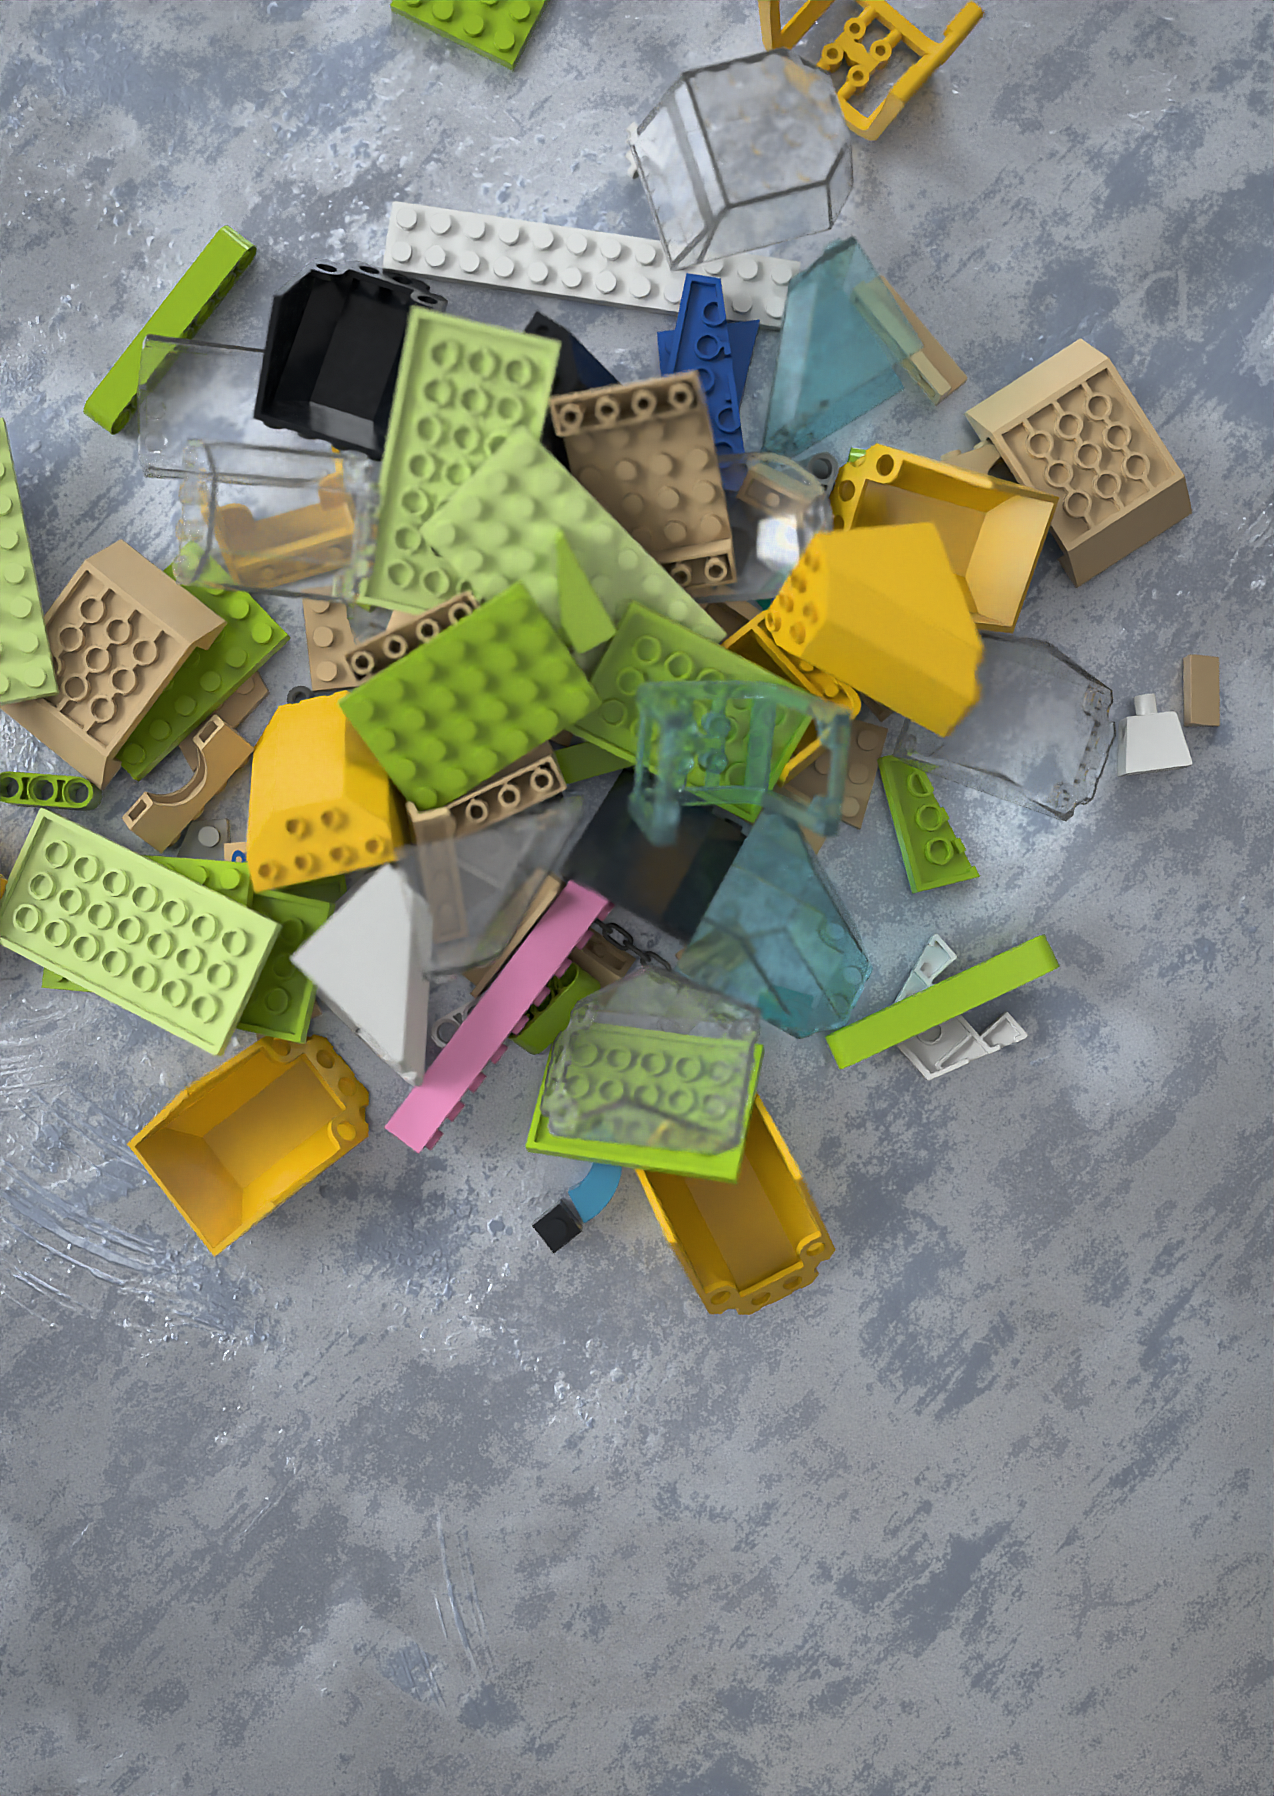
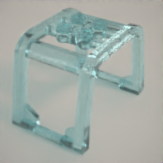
(681, 739)

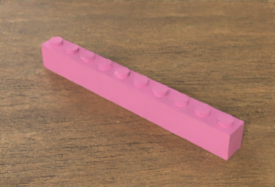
(497, 1015)

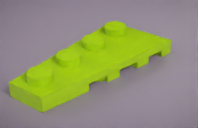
(925, 837)

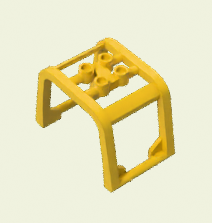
(864, 63)

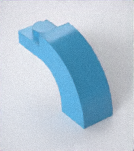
(595, 1190)

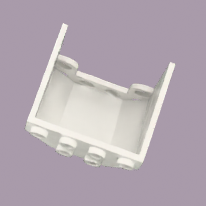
(373, 972)

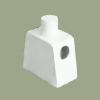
(1151, 740)

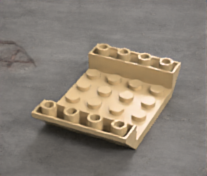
(1086, 439)
(655, 470)
(114, 650)
(507, 791)

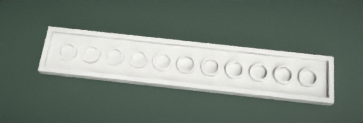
(573, 264)

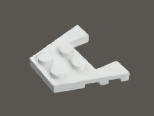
(953, 1041)

